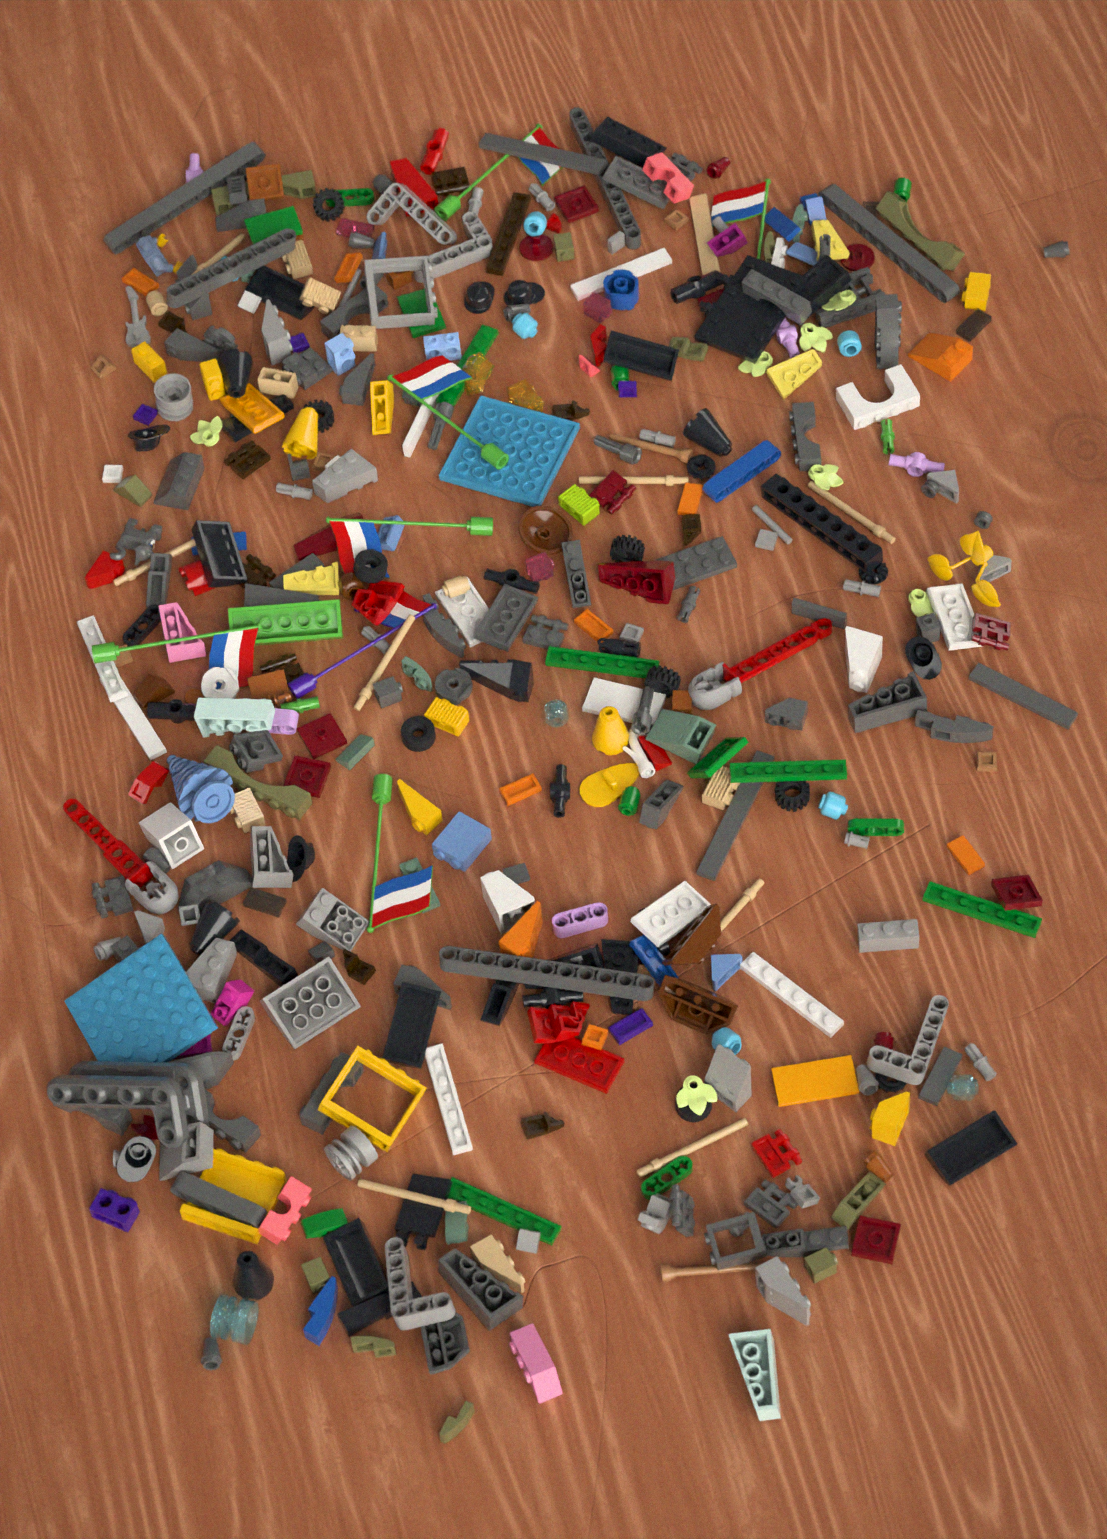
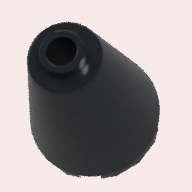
(235, 371)
(708, 433)
(213, 923)
(252, 1276)

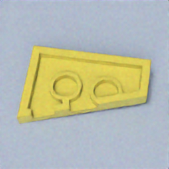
(837, 247)
(793, 372)
(318, 581)

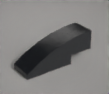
(499, 1001)

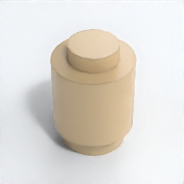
(156, 303)
(456, 586)

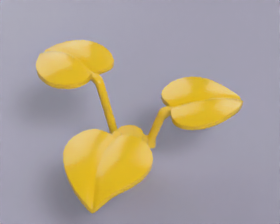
(979, 554)

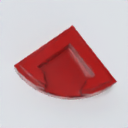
(554, 224)

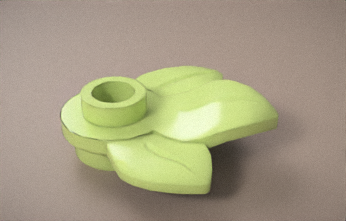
(840, 300)
(814, 339)
(759, 367)
(207, 432)
(825, 476)
(920, 603)
(697, 1097)

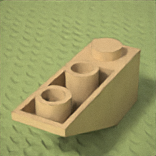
(490, 1257)

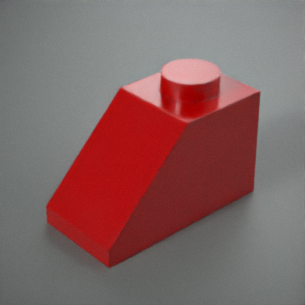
(104, 571)

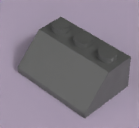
(201, 306)
(180, 481)

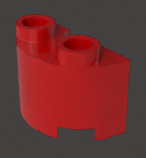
(195, 577)

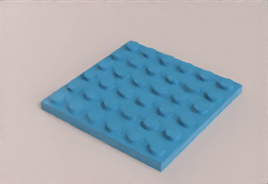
(530, 438)
(142, 1008)

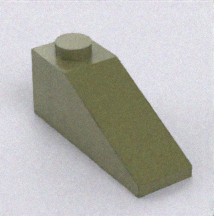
(858, 1200)

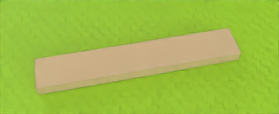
(703, 232)

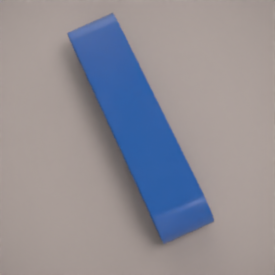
(741, 471)

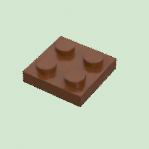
(265, 182)

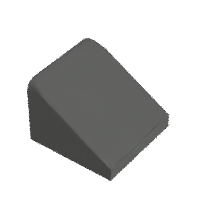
(189, 914)
(321, 952)

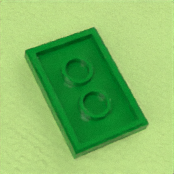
(272, 223)
(416, 303)
(717, 757)

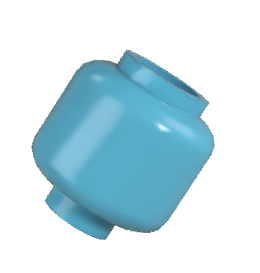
(535, 224)
(524, 325)
(849, 343)
(833, 805)
(727, 1038)

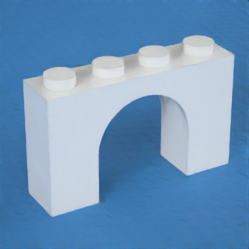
(862, 412)

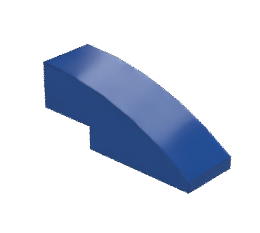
(322, 1312)

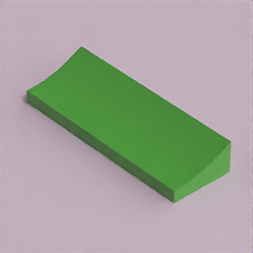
(291, 621)

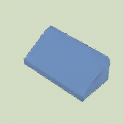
(380, 247)
(803, 253)
(390, 533)

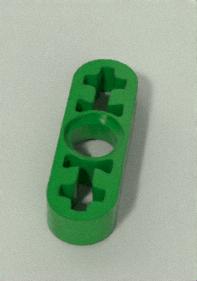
(361, 201)
(876, 827)
(668, 1169)

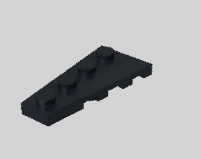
(620, 957)

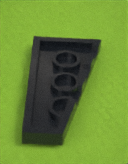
(237, 430)

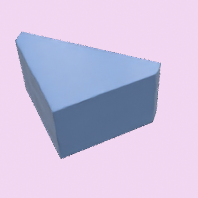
(723, 968)

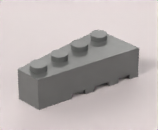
(887, 330)
(261, 595)
(888, 705)
(482, 1293)

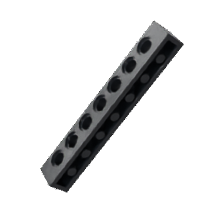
(822, 523)

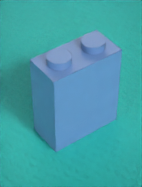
(461, 841)

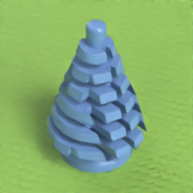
(201, 789)

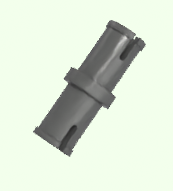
(688, 604)

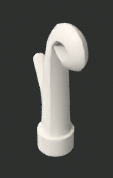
(645, 767)

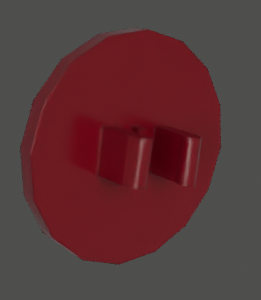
(536, 248)
(859, 257)

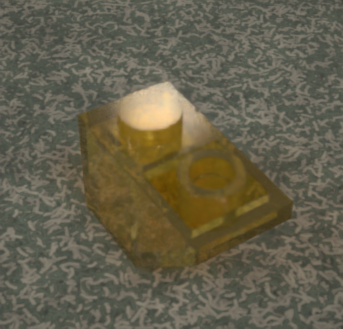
(480, 370)
(525, 396)

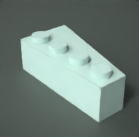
(233, 715)
(758, 1365)

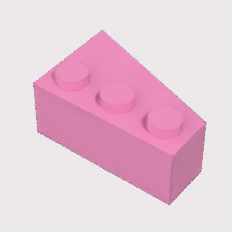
(176, 626)
(536, 1362)

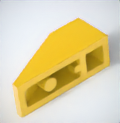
(382, 406)
(421, 812)

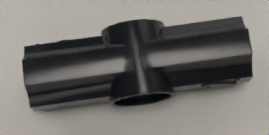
(695, 287)
(174, 711)

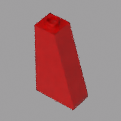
(405, 173)

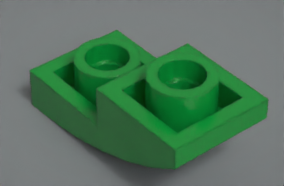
(320, 1223)

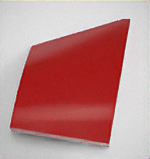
(378, 600)
(557, 1022)

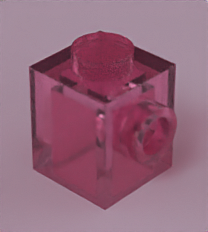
(597, 307)
(539, 567)

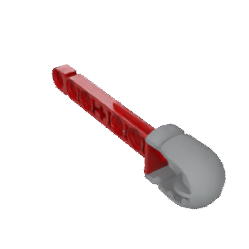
(710, 693)
(138, 874)

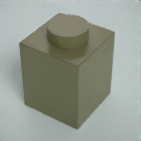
(564, 247)
(821, 1264)
(315, 1274)

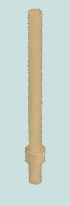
(222, 252)
(669, 480)
(877, 530)
(131, 574)
(366, 692)
(748, 895)
(657, 1164)
(448, 1205)

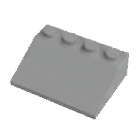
(310, 1003)

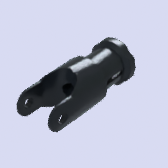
(619, 647)

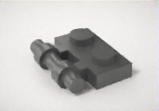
(689, 170)
(542, 637)
(118, 895)
(767, 1207)
(682, 1211)

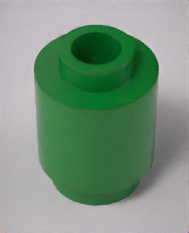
(903, 188)
(618, 374)
(629, 801)

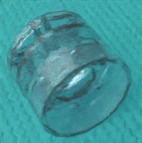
(234, 1319)

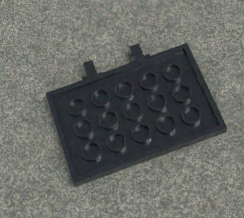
(741, 322)

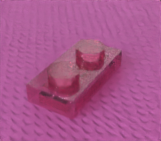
(347, 226)

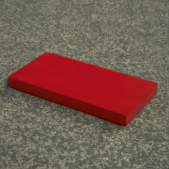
(581, 1063)

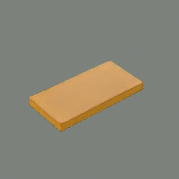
(253, 409)
(815, 1080)

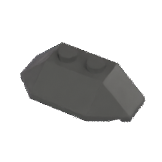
(215, 882)
(211, 1065)
(445, 1343)

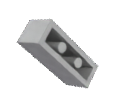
(888, 935)

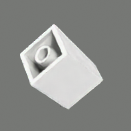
(863, 657)
(172, 834)
(505, 899)

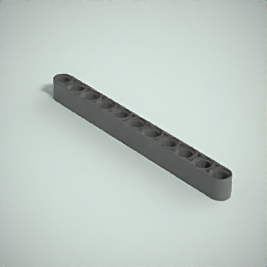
(612, 194)
(183, 198)
(889, 243)
(546, 973)

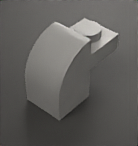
(657, 1213)

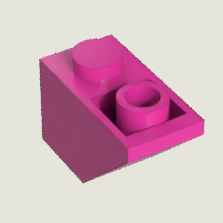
(233, 997)

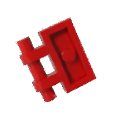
(772, 1157)

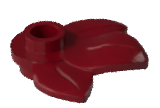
(146, 1129)

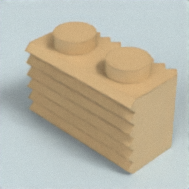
(298, 261)
(320, 296)
(363, 337)
(278, 382)
(719, 789)
(246, 811)

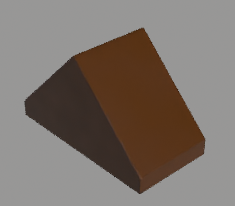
(152, 690)

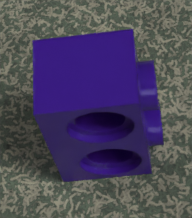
(112, 1213)

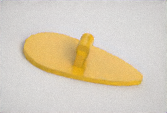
(607, 785)

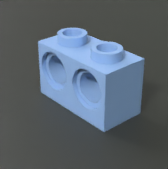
(443, 344)
(340, 354)

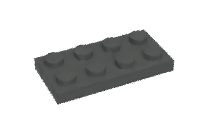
(635, 181)
(701, 562)
(506, 617)

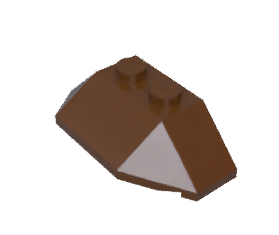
(698, 939)
(696, 1005)

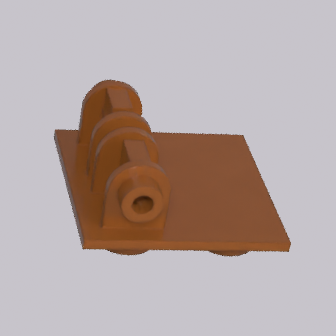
(271, 687)

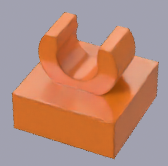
(595, 1037)

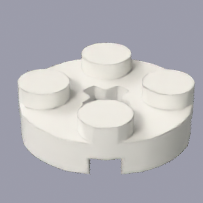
(220, 675)

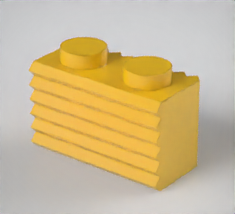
(977, 291)
(149, 361)
(212, 379)
(447, 716)

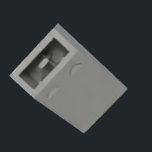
(274, 335)
(332, 921)
(729, 1078)
(191, 1156)
(782, 1290)

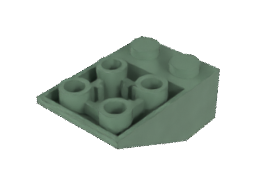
(682, 734)

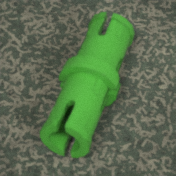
(887, 436)
(302, 705)

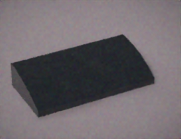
(626, 142)
(825, 281)
(280, 290)
(641, 355)
(218, 553)
(411, 1025)
(970, 1148)
(357, 1262)

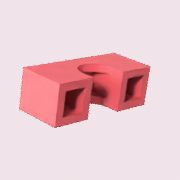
(661, 168)
(294, 1196)

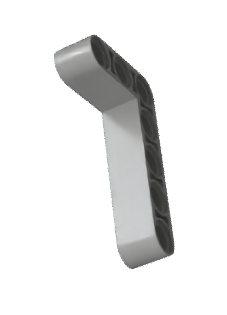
(418, 205)
(463, 254)
(906, 1063)
(406, 1311)

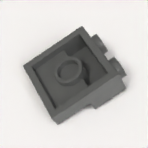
(307, 366)
(254, 750)

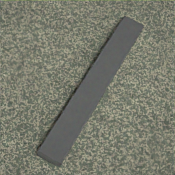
(543, 153)
(731, 824)

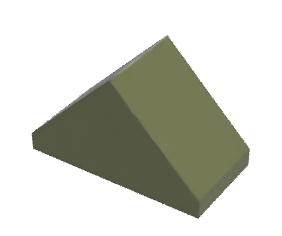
(133, 490)

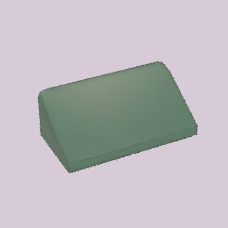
(355, 751)

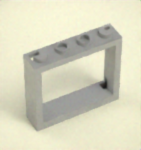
(399, 265)

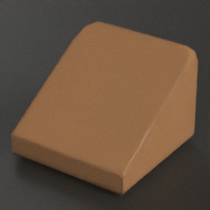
(103, 366)

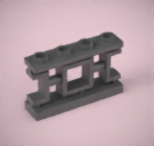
(859, 307)

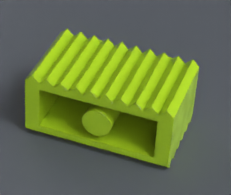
(579, 504)

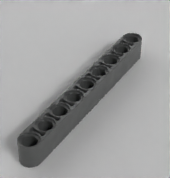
(231, 268)

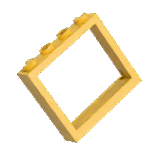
(383, 1068)

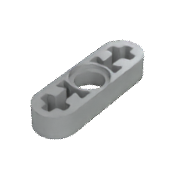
(237, 1024)

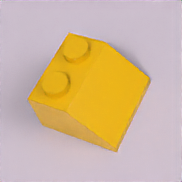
(890, 1118)

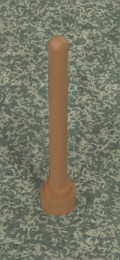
(682, 454)
(669, 1273)

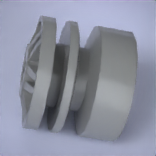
(173, 397)
(347, 1155)

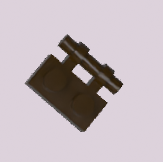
(450, 181)
(248, 463)
(254, 578)
(291, 671)

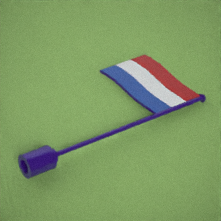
(406, 605)

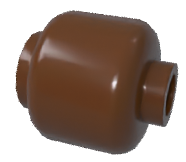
(349, 584)

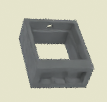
(741, 1257)

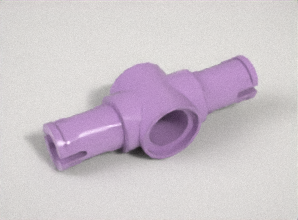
(194, 168)
(788, 337)
(915, 464)

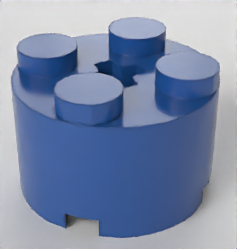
(621, 289)

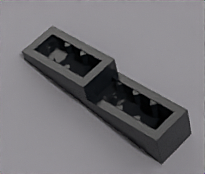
(263, 959)
(369, 1312)

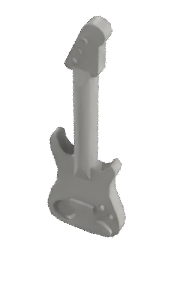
(137, 330)

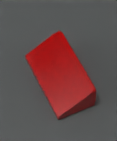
(655, 754)

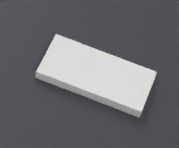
(465, 611)
(953, 615)
(622, 697)
(670, 914)

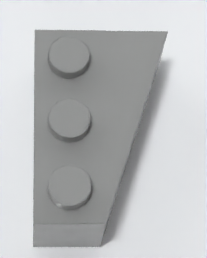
(344, 475)
(267, 861)
(212, 969)

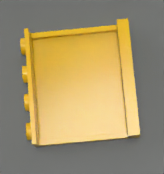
(245, 1179)

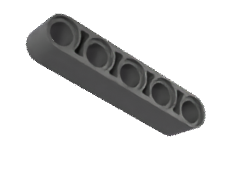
(217, 1200)

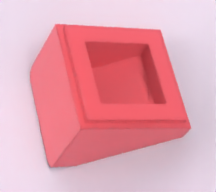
(587, 366)

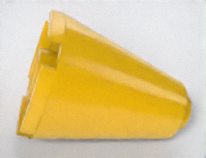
(303, 435)
(610, 732)

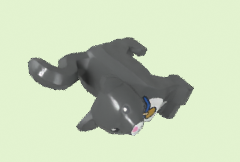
(137, 540)

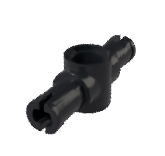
(512, 578)
(560, 791)
(552, 996)

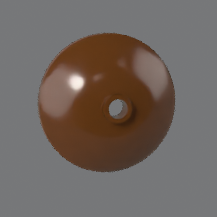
(548, 523)

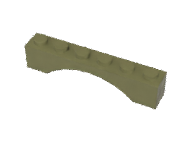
(297, 185)
(896, 210)
(289, 799)

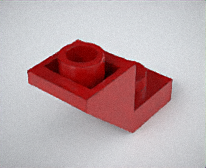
(598, 344)
(144, 783)

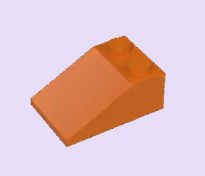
(942, 354)
(524, 935)

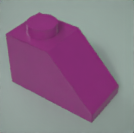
(727, 241)

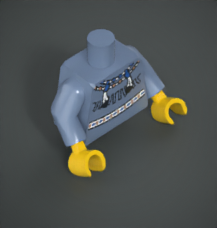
(154, 257)

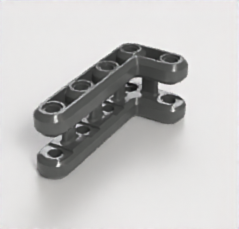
(168, 1089)

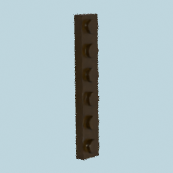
(508, 234)

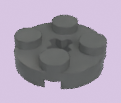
(220, 339)
(456, 694)

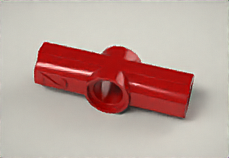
(434, 151)

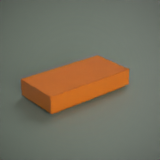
(348, 267)
(140, 282)
(690, 499)
(593, 625)
(520, 789)
(965, 855)

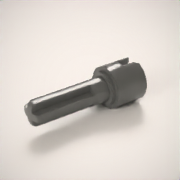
(447, 410)
(627, 452)
(642, 718)

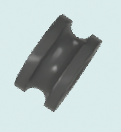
(930, 489)
(983, 519)

